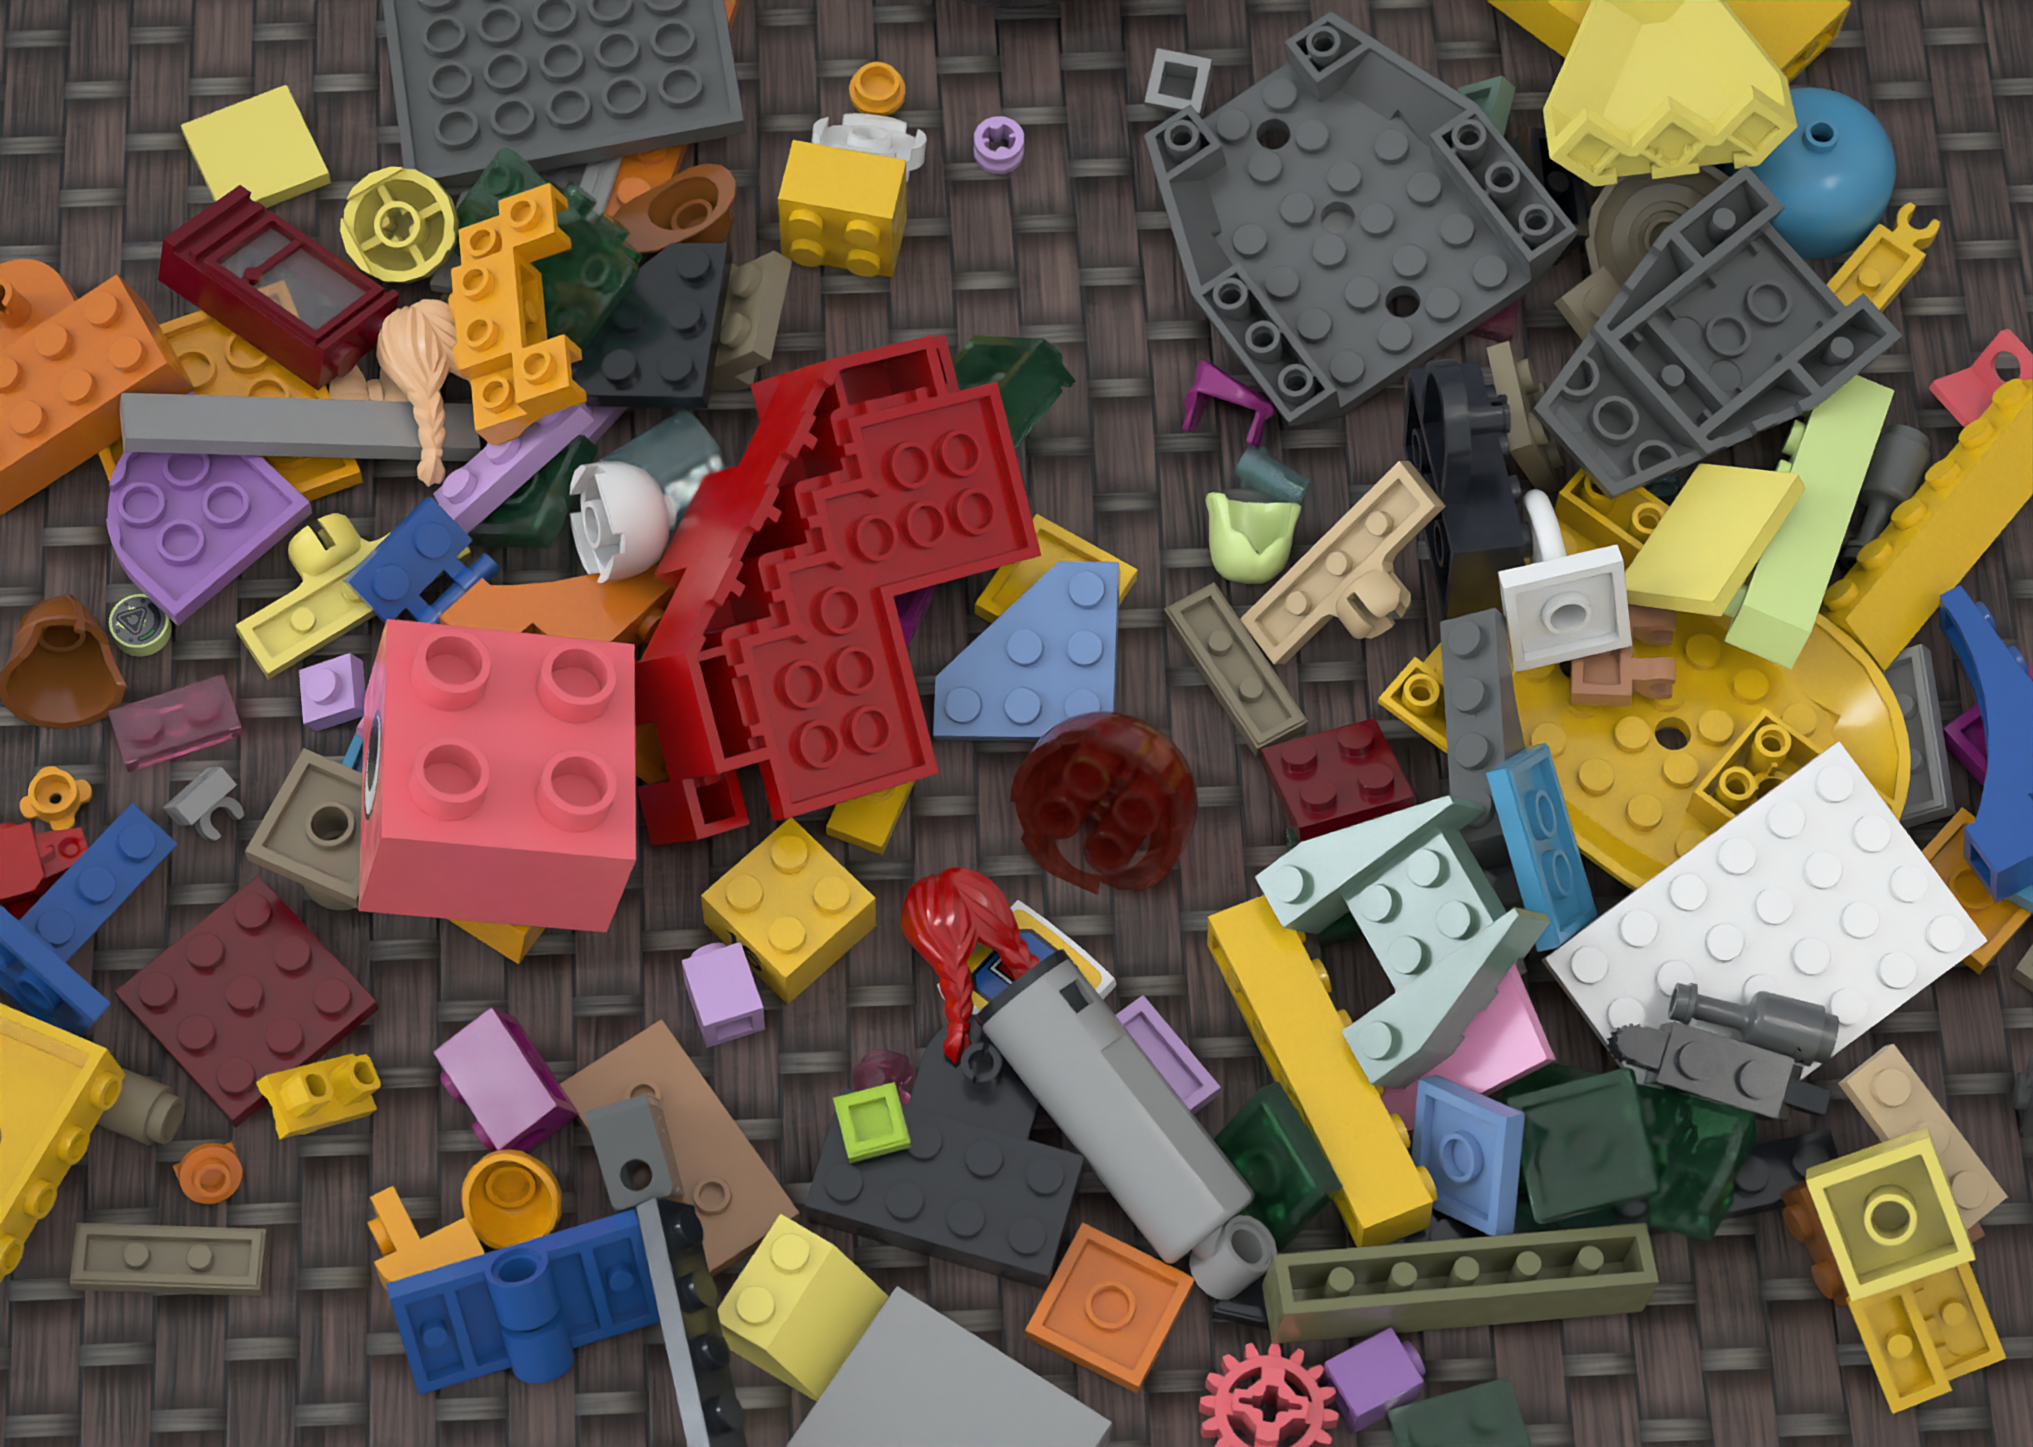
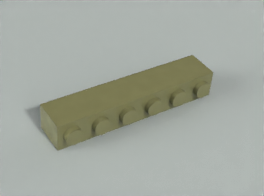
(1459, 1283)

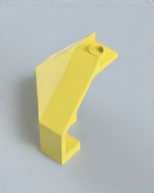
(1664, 92)

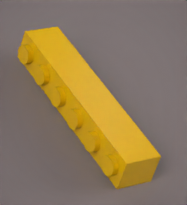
(1939, 529)
(1304, 1048)

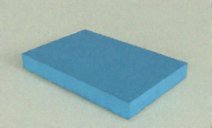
(1542, 843)

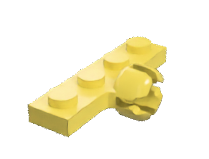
(321, 605)

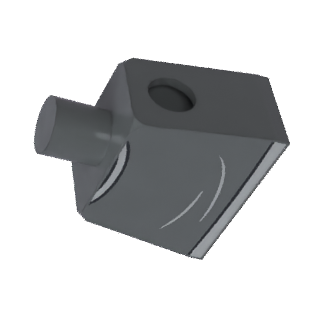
(624, 1139)

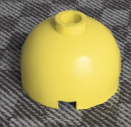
(399, 225)

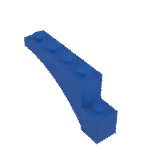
(2002, 836)

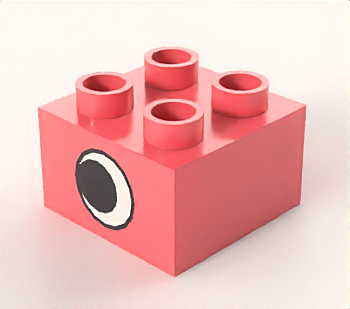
(498, 777)

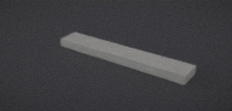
(287, 427)

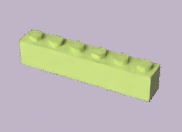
(1787, 584)

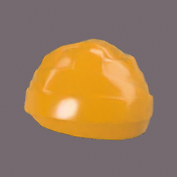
(511, 1199)

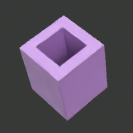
(1374, 1379)

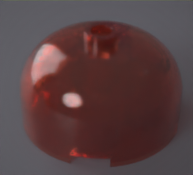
(1124, 779)

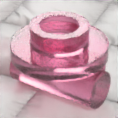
(883, 1068)

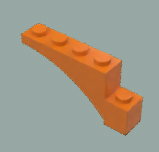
(568, 607)

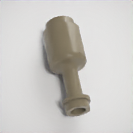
(144, 1111)

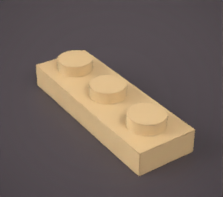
(1899, 1103)

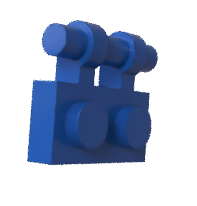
(411, 559)

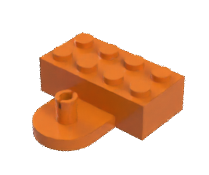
(67, 371)

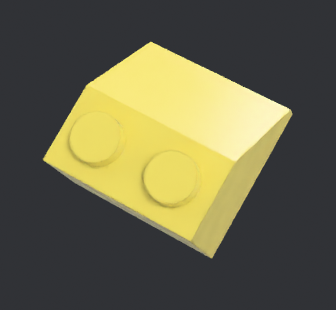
(799, 1308)

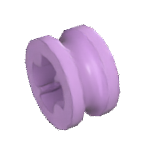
(993, 131)

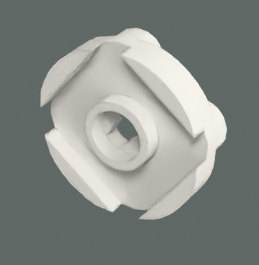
(875, 136)

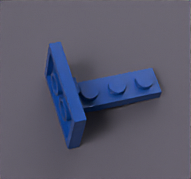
(67, 916)

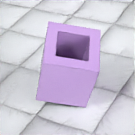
(723, 993)

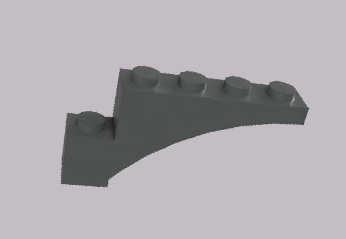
(1481, 733)

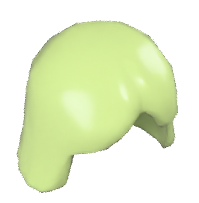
(1244, 528)

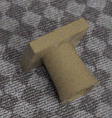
(315, 831)

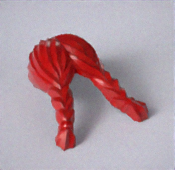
(944, 922)

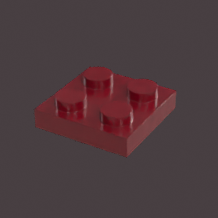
(1336, 779)

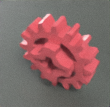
(1242, 1408)

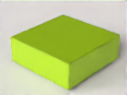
(872, 1122)

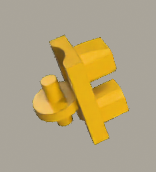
(321, 1094)

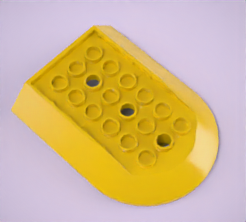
(1740, 713)

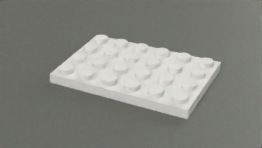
(1790, 898)

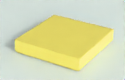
(258, 147)

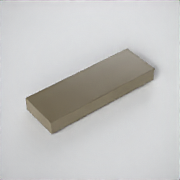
(1235, 669)
(169, 1259)

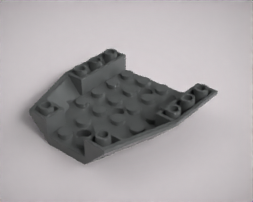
(1433, 204)

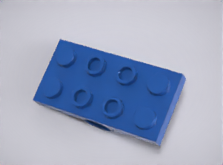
(525, 1304)

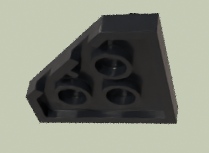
(662, 333)

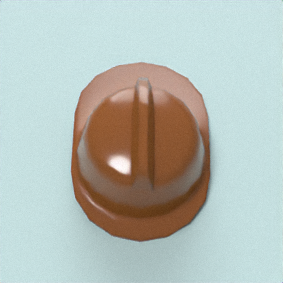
(682, 210)

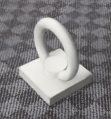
(1562, 602)

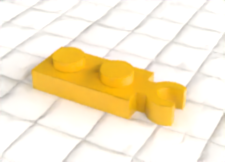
(1884, 261)

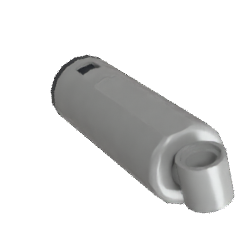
(1129, 1125)

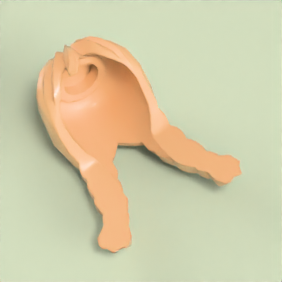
(417, 356)

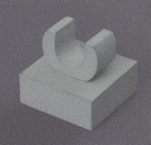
(201, 798)

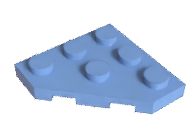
(1037, 661)

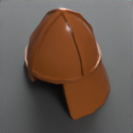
(61, 667)

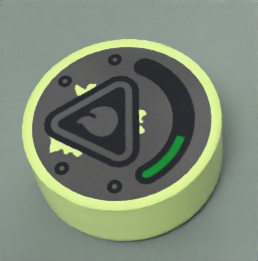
(139, 626)

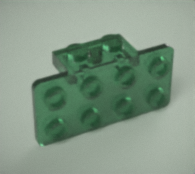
(580, 282)

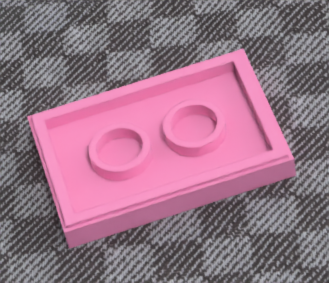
(1496, 1051)

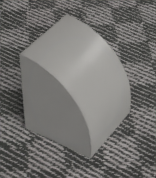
(1178, 82)

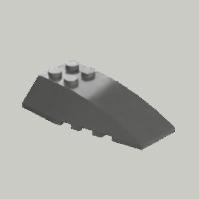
(1707, 345)

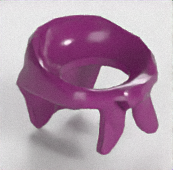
(1215, 382)

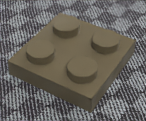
(1528, 439)

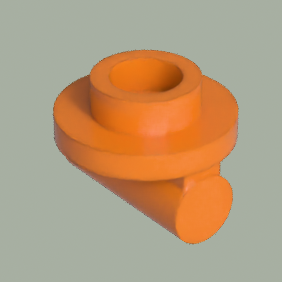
(209, 1172)

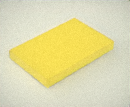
(1711, 538)

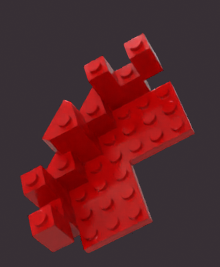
(786, 581)

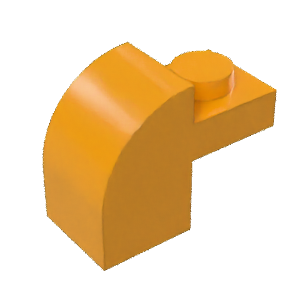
(410, 1254)

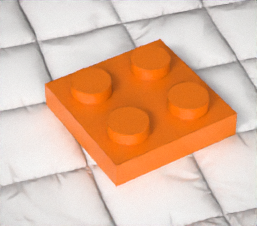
(1109, 1308)

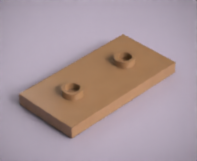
(716, 1162)

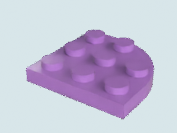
(196, 522)

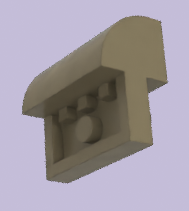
(750, 320)

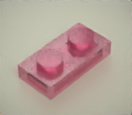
(175, 723)

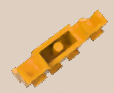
(503, 321)

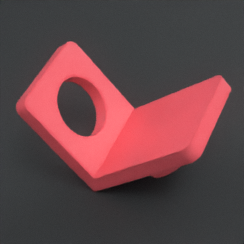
(1971, 390)

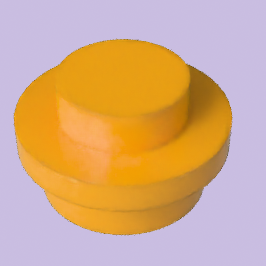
(877, 89)

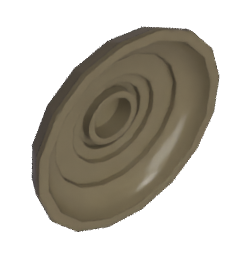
(1635, 213)

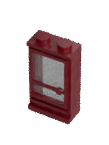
(276, 288)

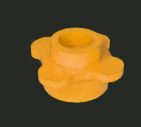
(52, 782)

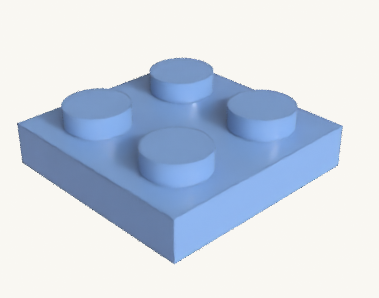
(1470, 1153)

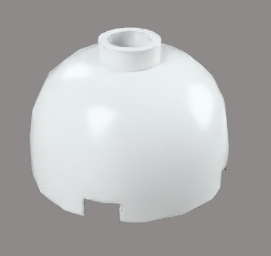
(620, 520)

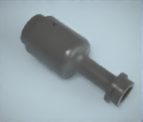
(1890, 480)
(1768, 1022)

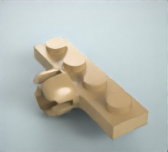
(1348, 569)

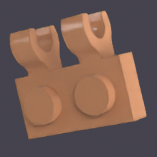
(1614, 674)

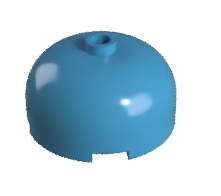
(1829, 174)

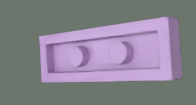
(501, 469)

